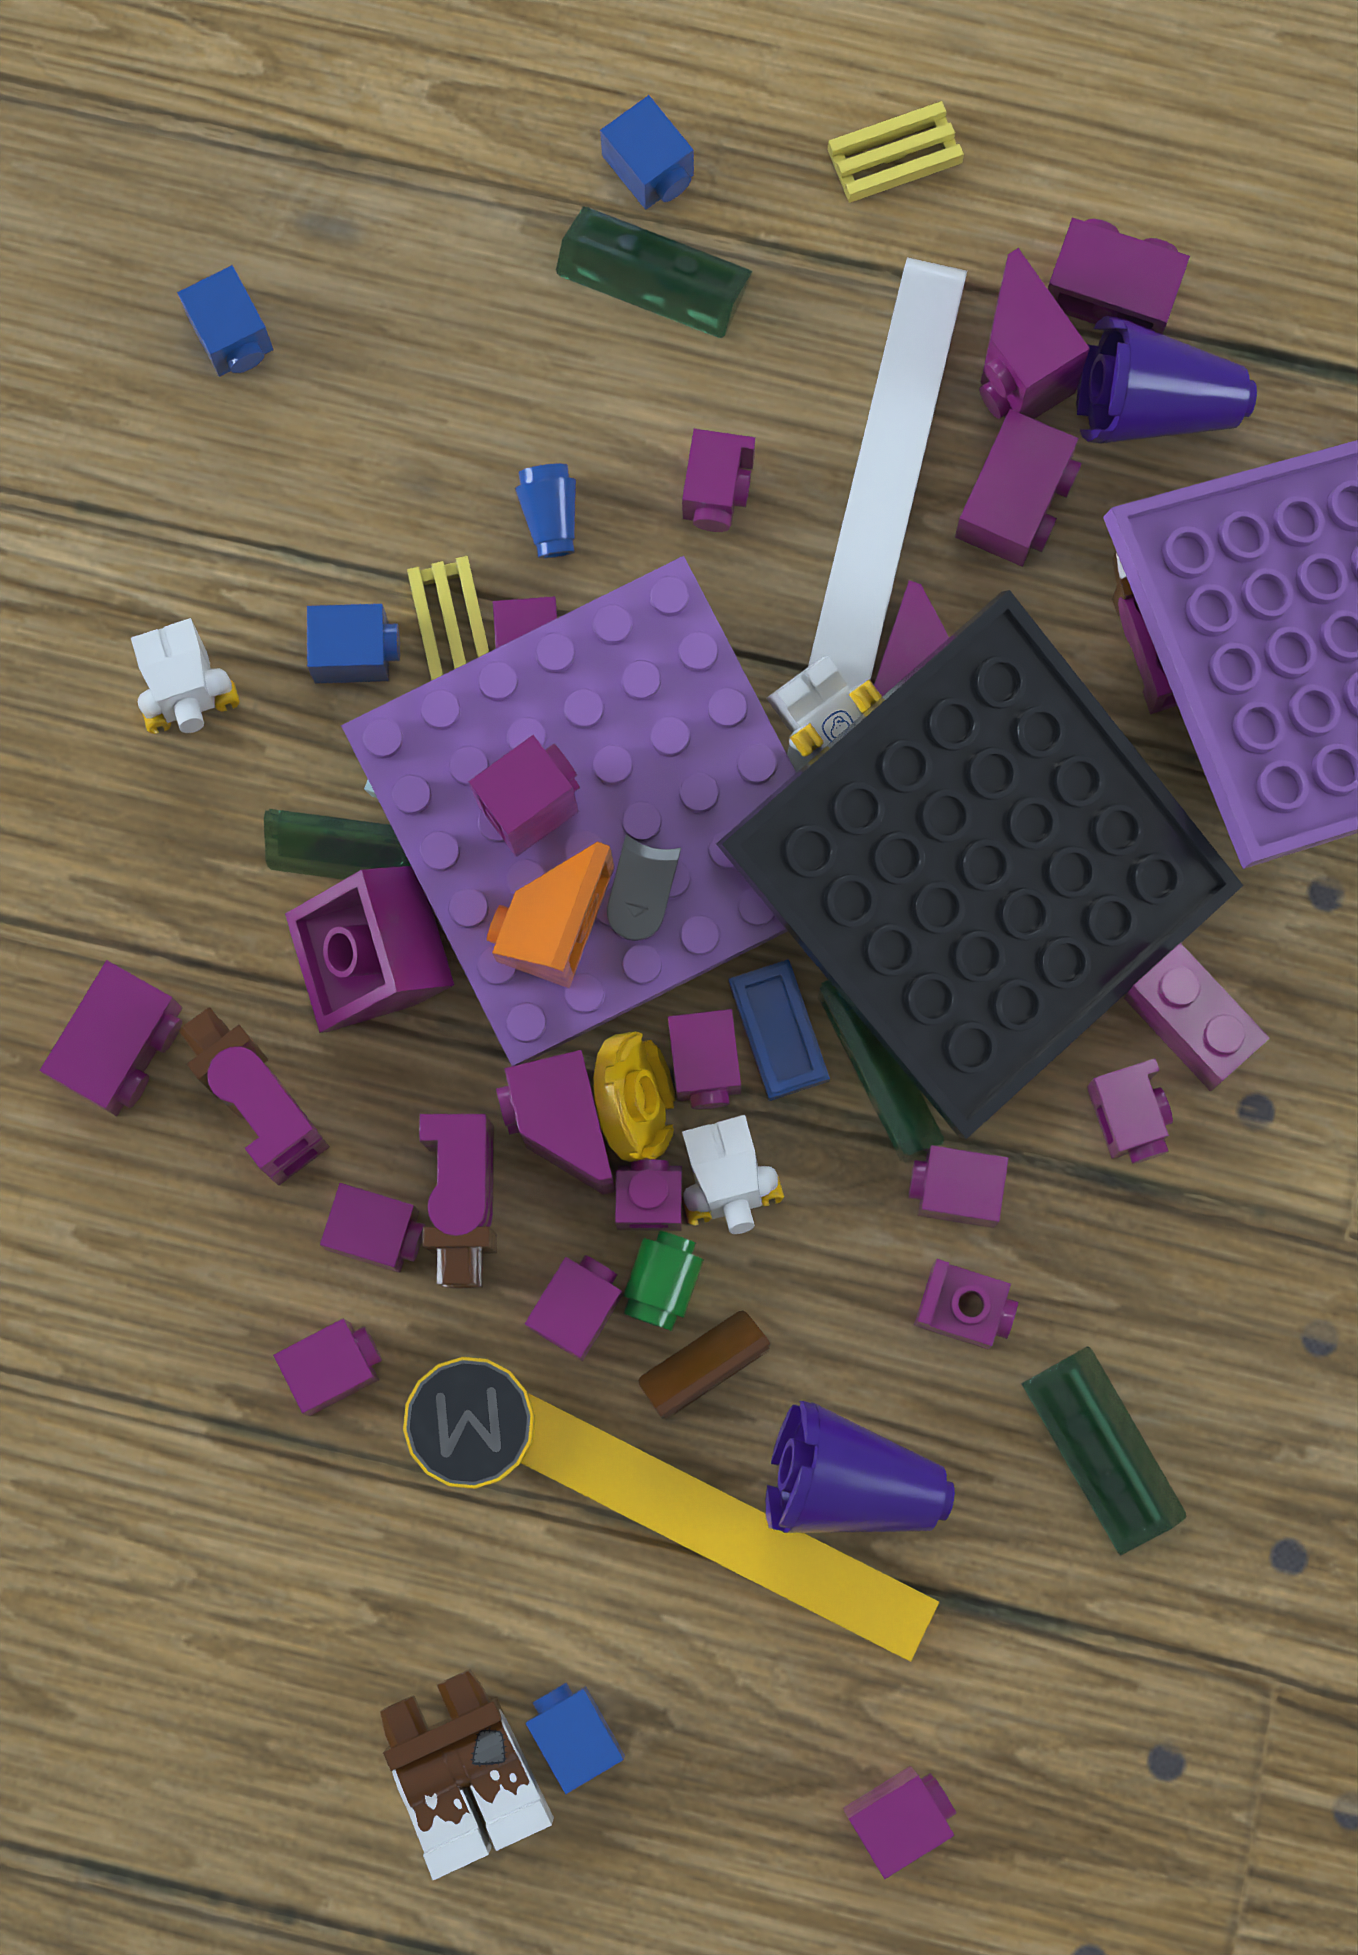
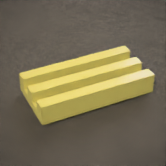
(887, 131)
(440, 575)

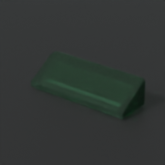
(652, 272)
(328, 845)
(888, 1087)
(1105, 1450)

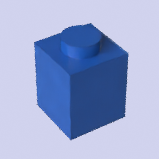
(648, 153)
(226, 322)
(350, 643)
(573, 1736)

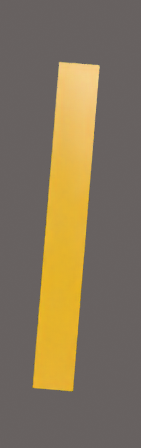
(727, 1531)

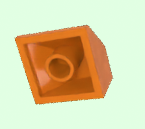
(553, 917)

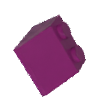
(1032, 347)
(368, 947)
(557, 1116)

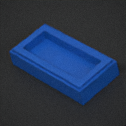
(778, 1030)

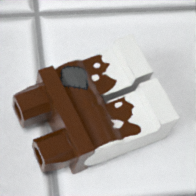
(461, 1753)

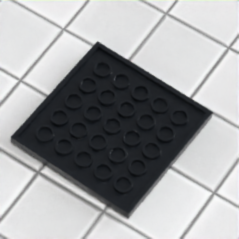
(981, 864)

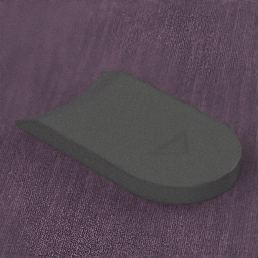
(641, 889)

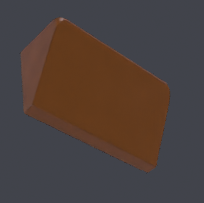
(704, 1364)

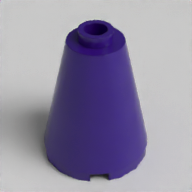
(1157, 386)
(850, 1479)

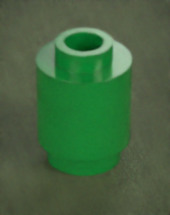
(662, 1280)

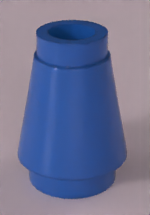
(549, 508)

